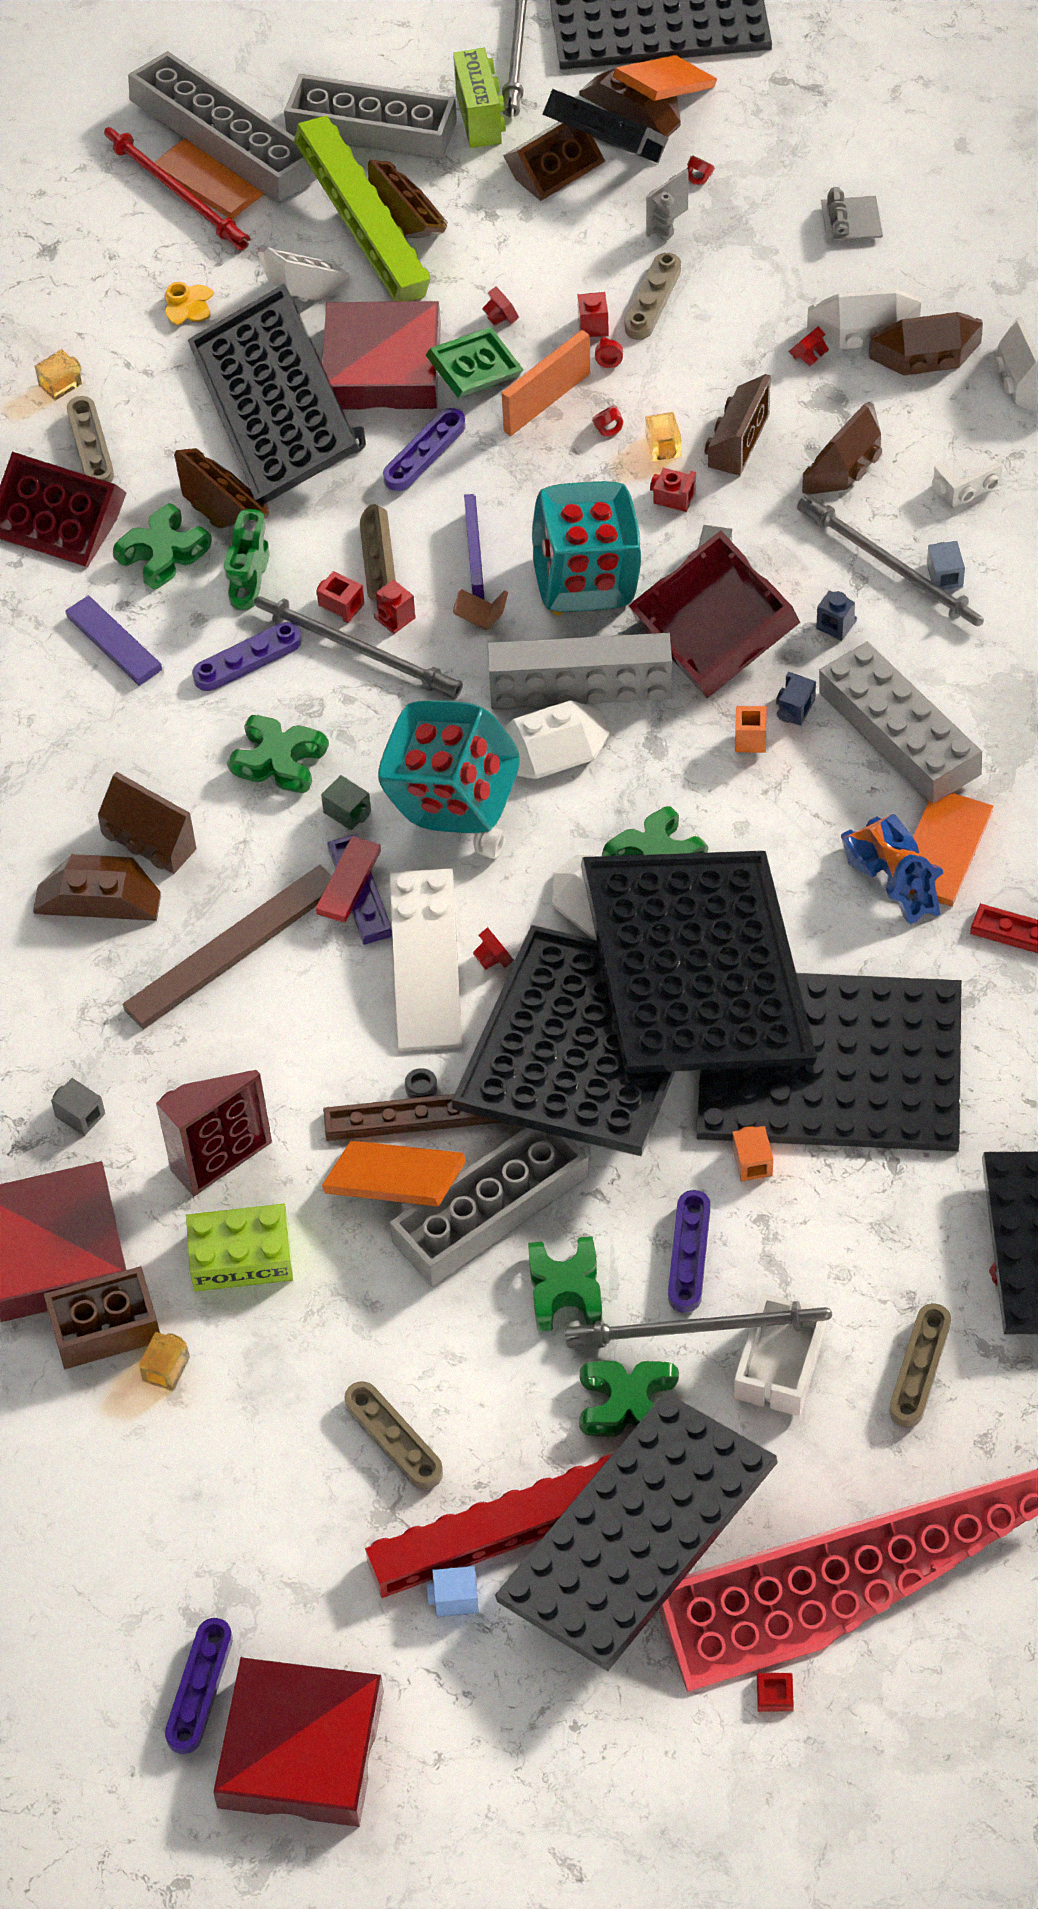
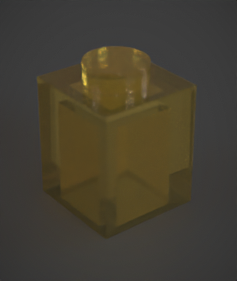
(58, 374)
(663, 436)
(164, 1360)

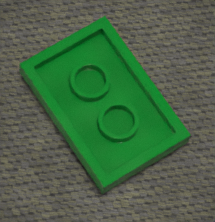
(474, 362)

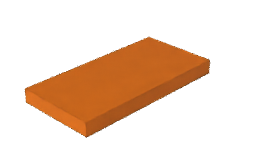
(664, 77)
(208, 179)
(546, 382)
(950, 838)
(394, 1173)

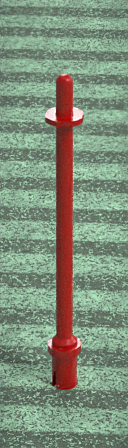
(225, 228)

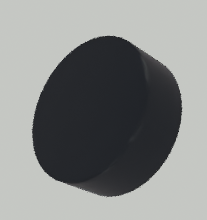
(420, 1083)

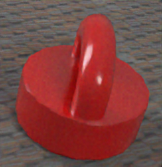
(701, 166)
(608, 353)
(606, 417)

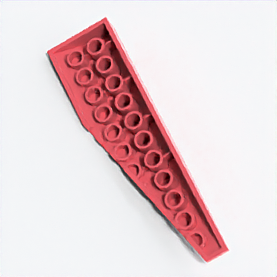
(831, 1582)

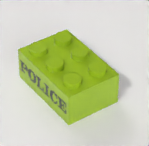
(478, 97)
(239, 1247)

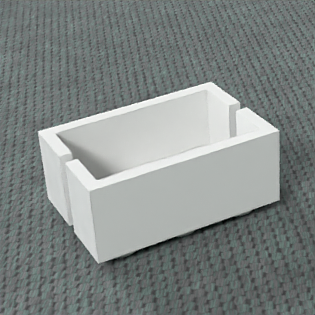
(778, 1360)

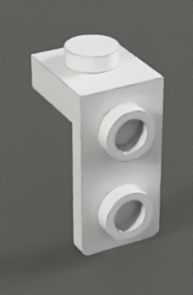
(962, 491)

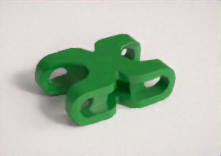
(162, 546)
(246, 559)
(278, 753)
(655, 838)
(565, 1283)
(627, 1394)

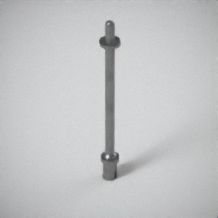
(513, 90)
(826, 517)
(431, 678)
(601, 1333)

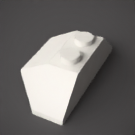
(302, 275)
(854, 316)
(1019, 365)
(557, 738)
(571, 895)

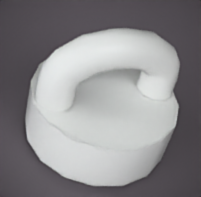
(492, 845)

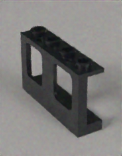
(605, 125)

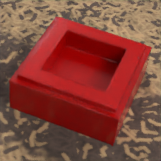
(774, 1692)

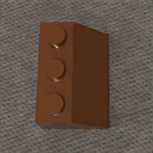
(553, 159)
(740, 426)
(146, 824)
(102, 1317)

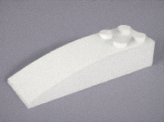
(425, 960)

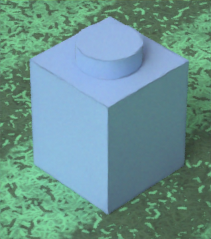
(454, 1591)

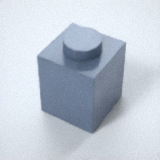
(946, 565)

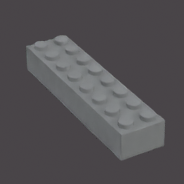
(220, 125)

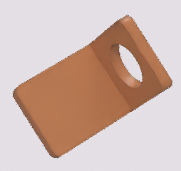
(478, 610)

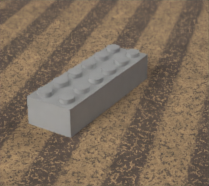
(375, 115)
(580, 670)
(900, 722)
(489, 1202)

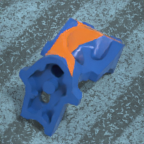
(890, 847)

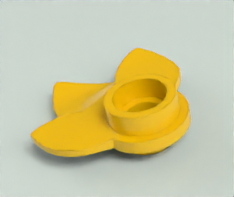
(187, 302)

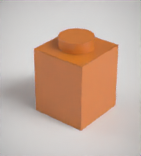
(750, 729)
(752, 1153)

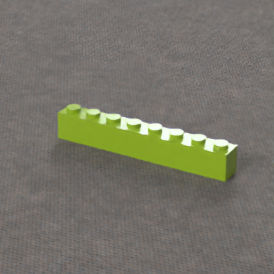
(362, 209)

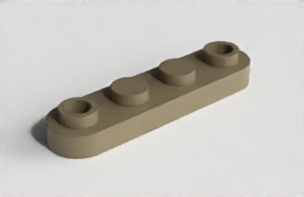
(652, 296)
(89, 438)
(376, 549)
(920, 1365)
(393, 1435)

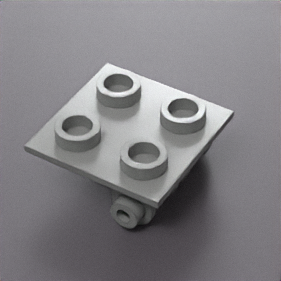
(666, 204)
(850, 217)

